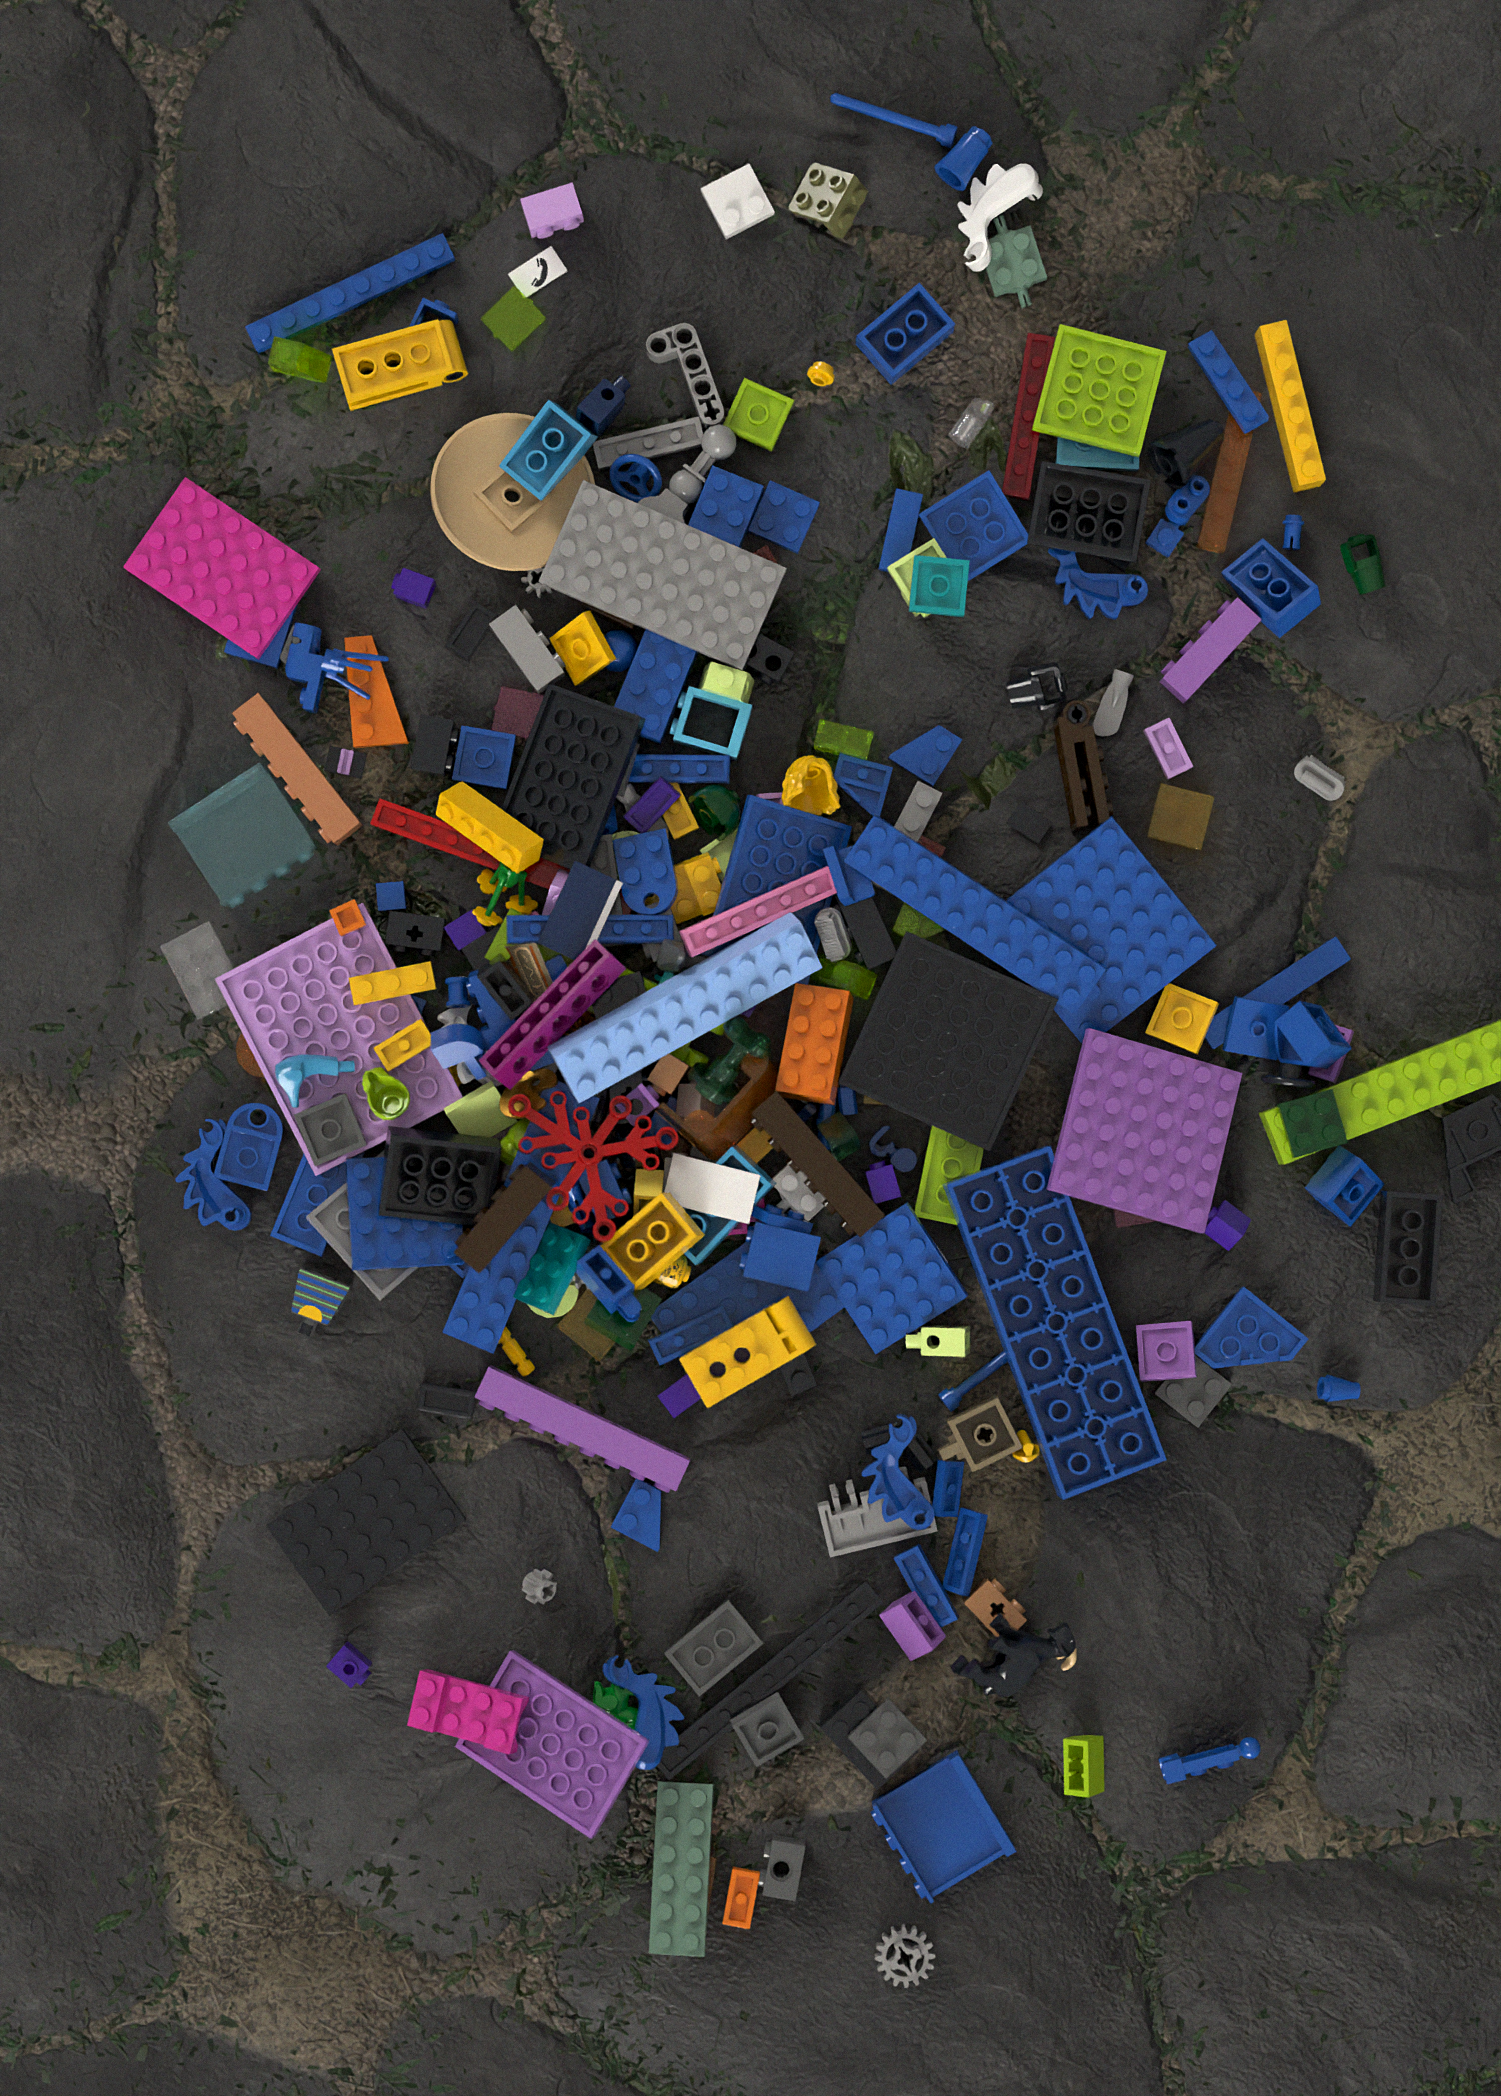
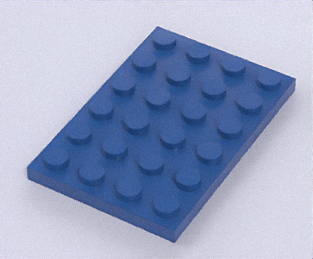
(773, 849)
(744, 1296)

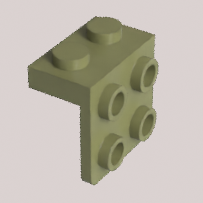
(829, 198)

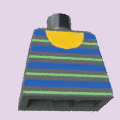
(317, 1299)

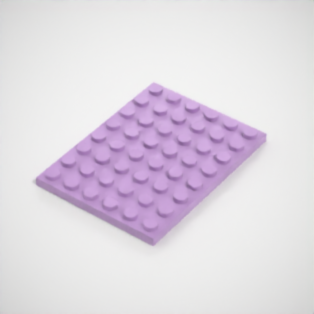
(303, 1004)

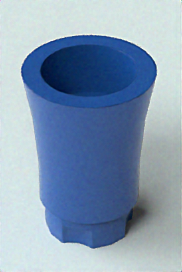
(964, 158)

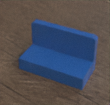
(848, 882)

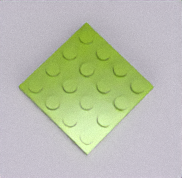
(1099, 390)

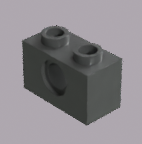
(783, 1884)

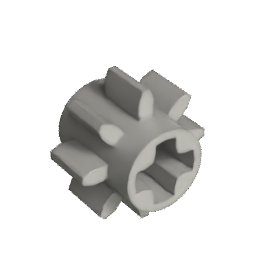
(538, 588)
(539, 1586)

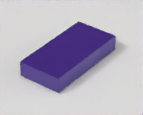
(652, 805)

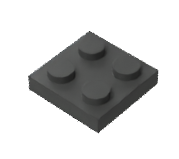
(330, 1129)
(1194, 1396)
(766, 1729)
(887, 1737)

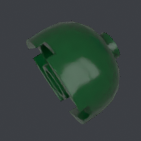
(716, 810)

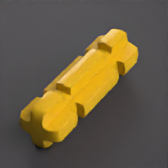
(516, 1353)

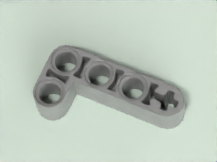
(693, 378)

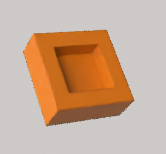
(348, 917)

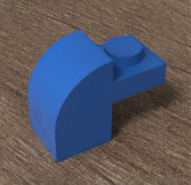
(459, 1044)

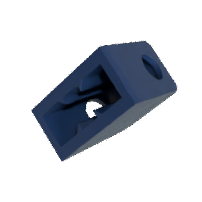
(603, 405)

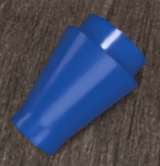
(1335, 1389)

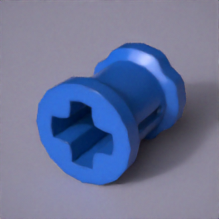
(457, 992)

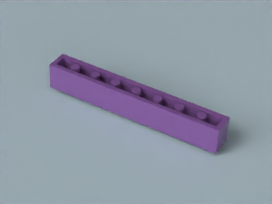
(582, 1428)

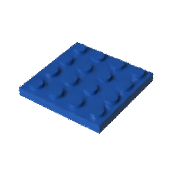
(388, 1240)
(892, 1278)

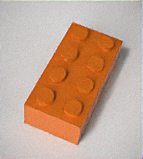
(814, 1044)

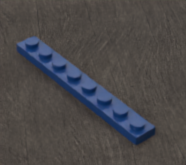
(351, 292)

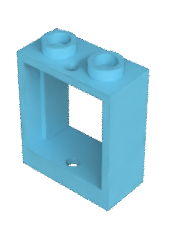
(738, 732)

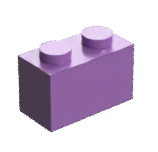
(912, 1625)

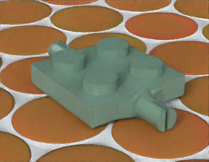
(1014, 262)

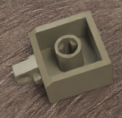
(976, 1450)

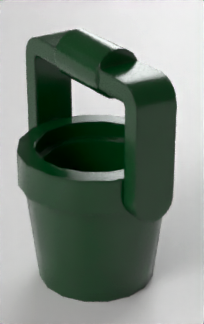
(1368, 572)

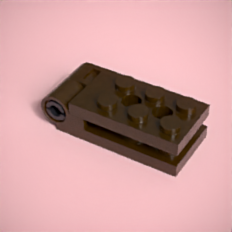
(1074, 734)

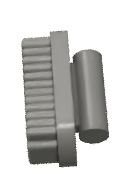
(1320, 778)
(833, 934)

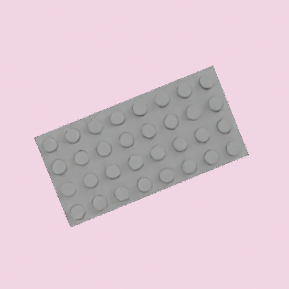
(662, 575)

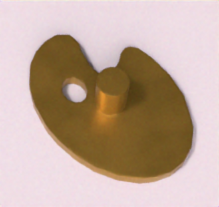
(525, 1086)

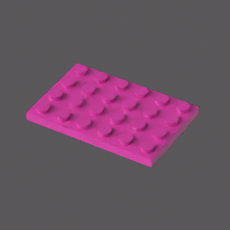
(222, 568)

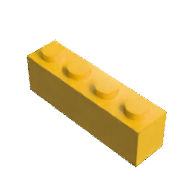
(489, 827)

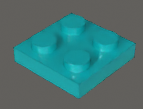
(939, 586)

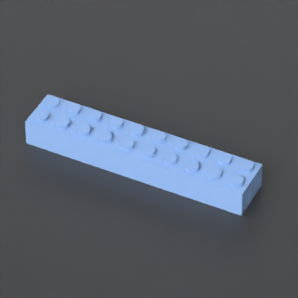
(685, 1007)

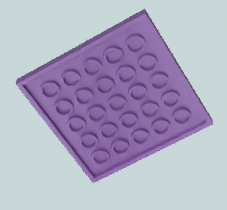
(1144, 1131)

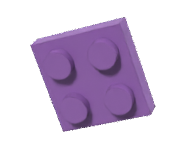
(1166, 1351)

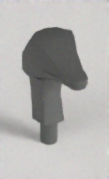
(674, 957)

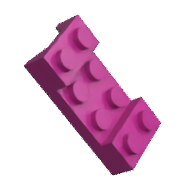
(467, 1710)

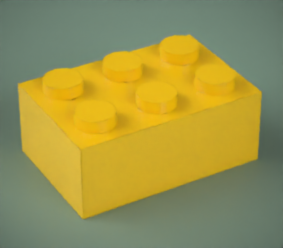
(653, 1240)

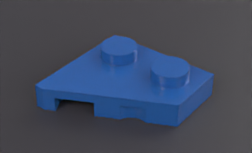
(863, 781)
(641, 1515)

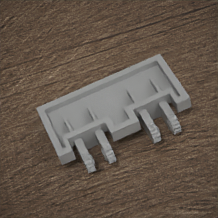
(863, 1526)

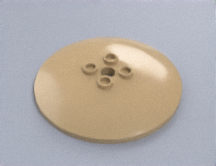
(471, 502)

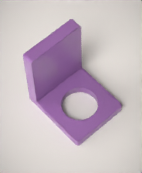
(648, 1098)

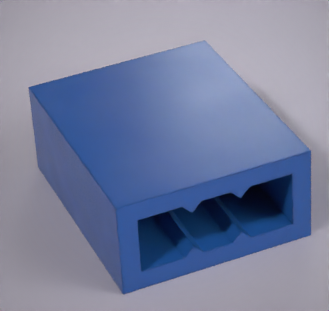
(780, 1256)

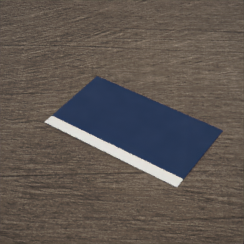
(579, 911)

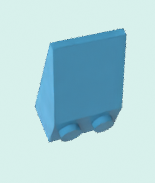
(547, 450)

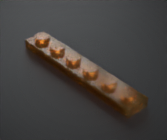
(1225, 486)

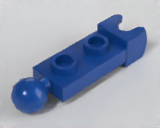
(1175, 1767)

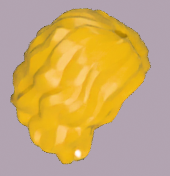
(810, 786)

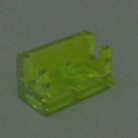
(843, 739)

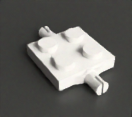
(796, 1193)

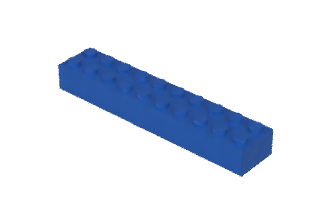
(661, 664)

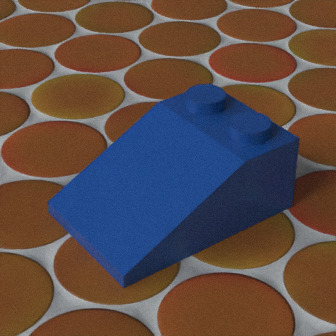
(1272, 587)

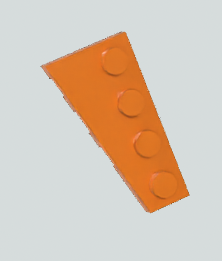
(377, 719)

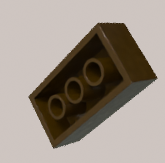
(505, 1216)

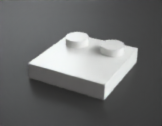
(737, 201)

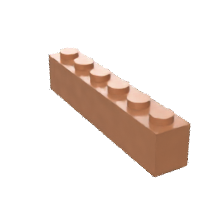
(297, 769)

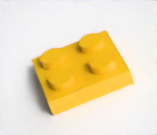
(582, 648)
(1182, 1018)

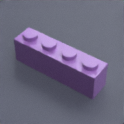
(1209, 650)

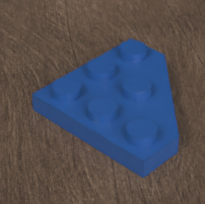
(1248, 1335)

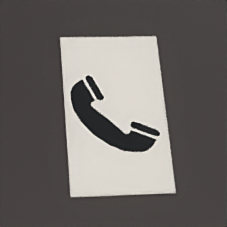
(537, 272)

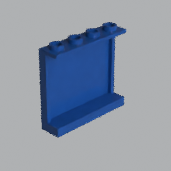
(941, 1826)

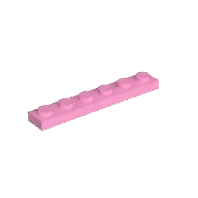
(758, 911)

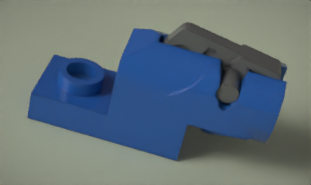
(304, 664)

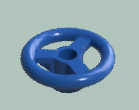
(636, 476)

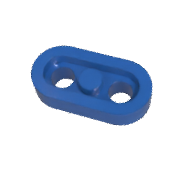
(1189, 498)

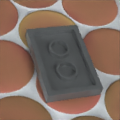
(713, 1647)

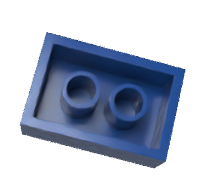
(905, 333)

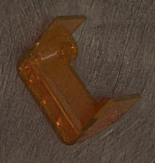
(718, 1135)

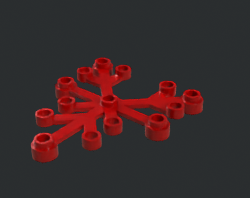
(561, 1134)

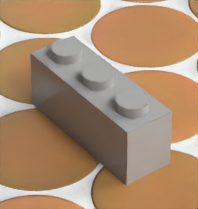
(528, 648)

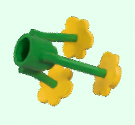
(495, 884)

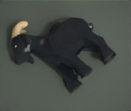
(1017, 1657)

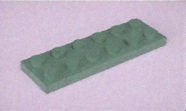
(681, 1869)

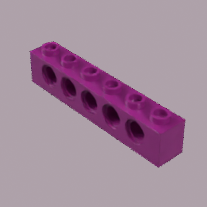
(552, 1014)

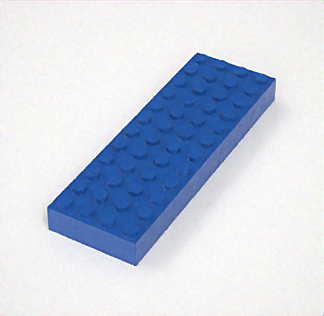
(1054, 1323)

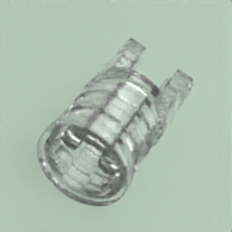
(971, 422)

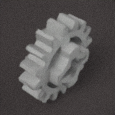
(895, 1961)

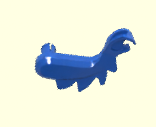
(1092, 589)
(215, 1197)
(899, 1493)
(653, 1710)

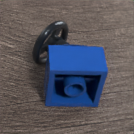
(1308, 1039)

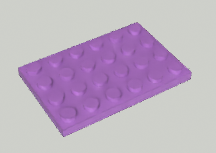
(568, 1749)

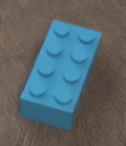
(717, 1227)

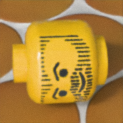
(675, 1273)

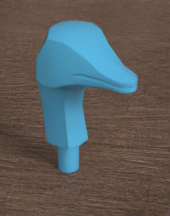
(294, 1070)

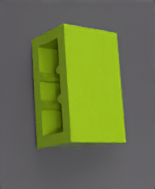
(1083, 1765)

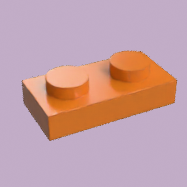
(741, 1897)

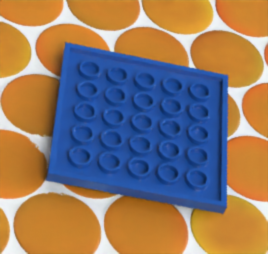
(1121, 915)

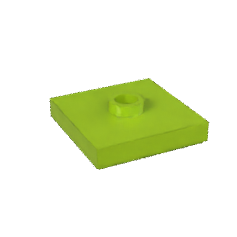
(758, 414)

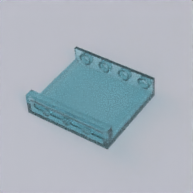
(243, 835)

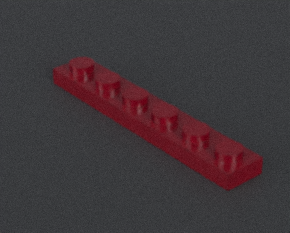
(1023, 439)

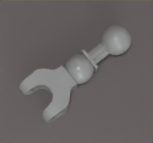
(686, 485)

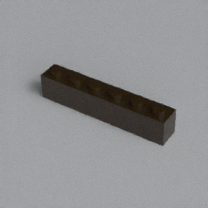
(816, 1163)

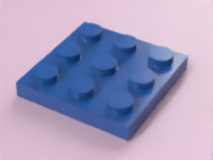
(976, 525)

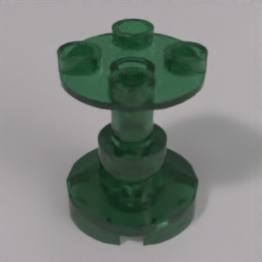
(717, 1079)

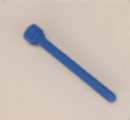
(943, 134)
(953, 1396)

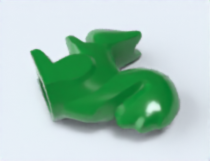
(615, 1702)

